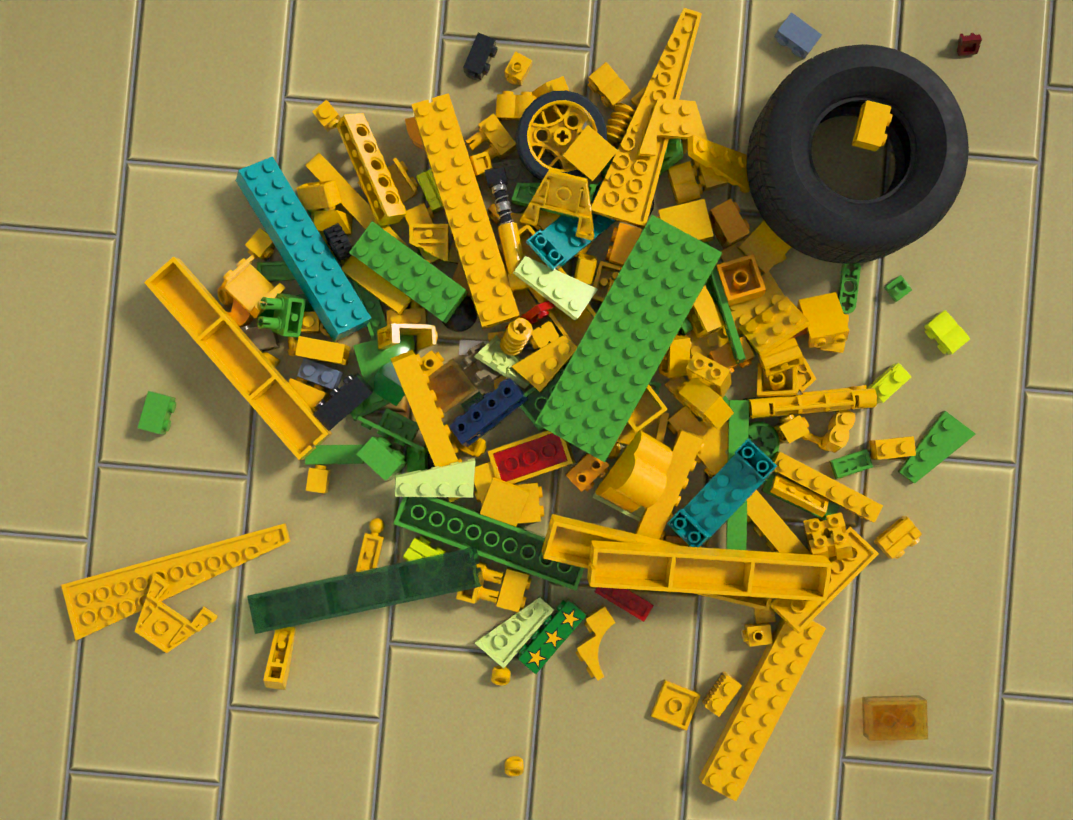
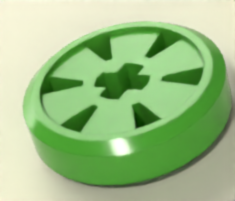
(767, 435)

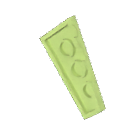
(560, 289)
(443, 481)
(512, 634)

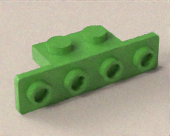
(397, 426)

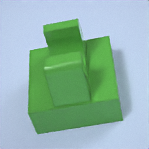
(898, 288)

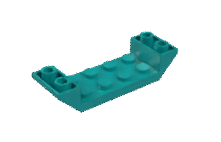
(559, 241)
(723, 495)

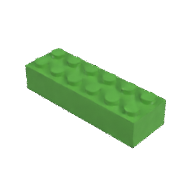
(409, 272)

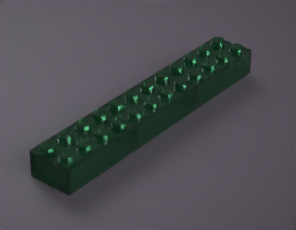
(366, 590)

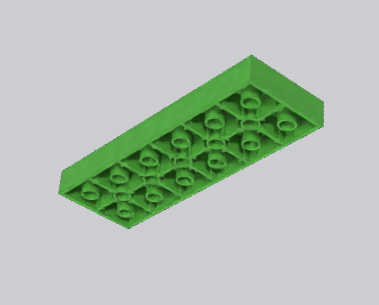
(628, 338)

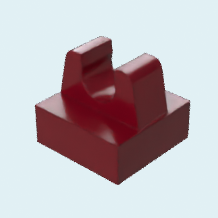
(968, 44)

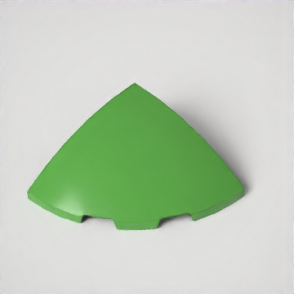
(372, 358)

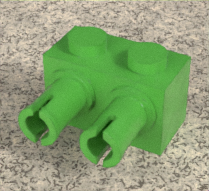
(287, 314)

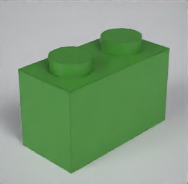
(157, 413)

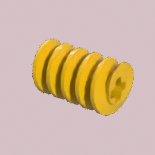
(618, 123)
(516, 336)

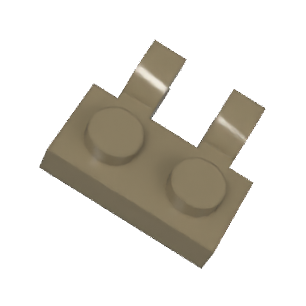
(485, 371)

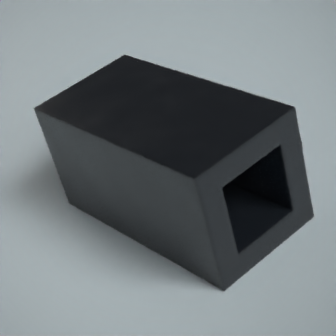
(479, 57)

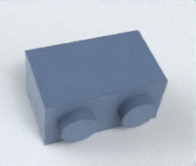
(797, 36)
(320, 374)

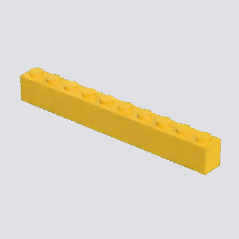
(759, 512)

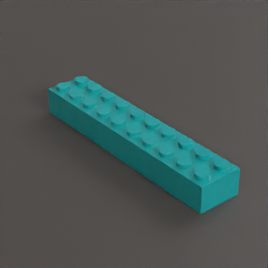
(302, 248)

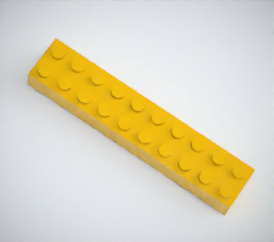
(759, 708)

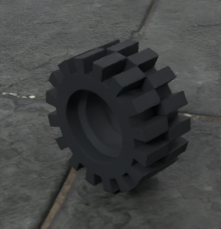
(338, 241)

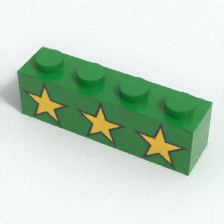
(551, 636)

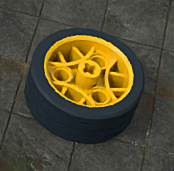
(577, 107)

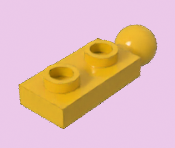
(371, 546)

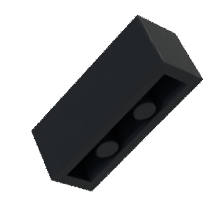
(342, 401)

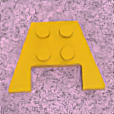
(671, 120)
(564, 195)
(164, 625)

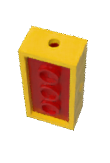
(530, 457)

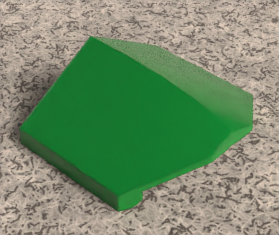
(388, 385)

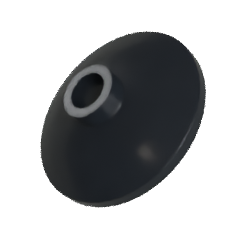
(467, 318)

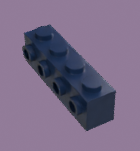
(488, 412)

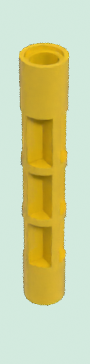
(812, 403)

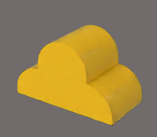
(638, 474)

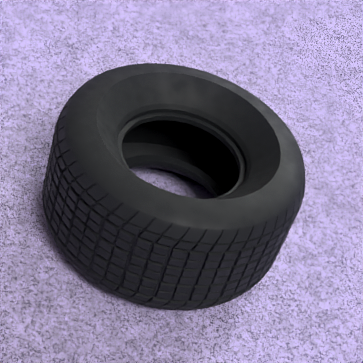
(925, 137)

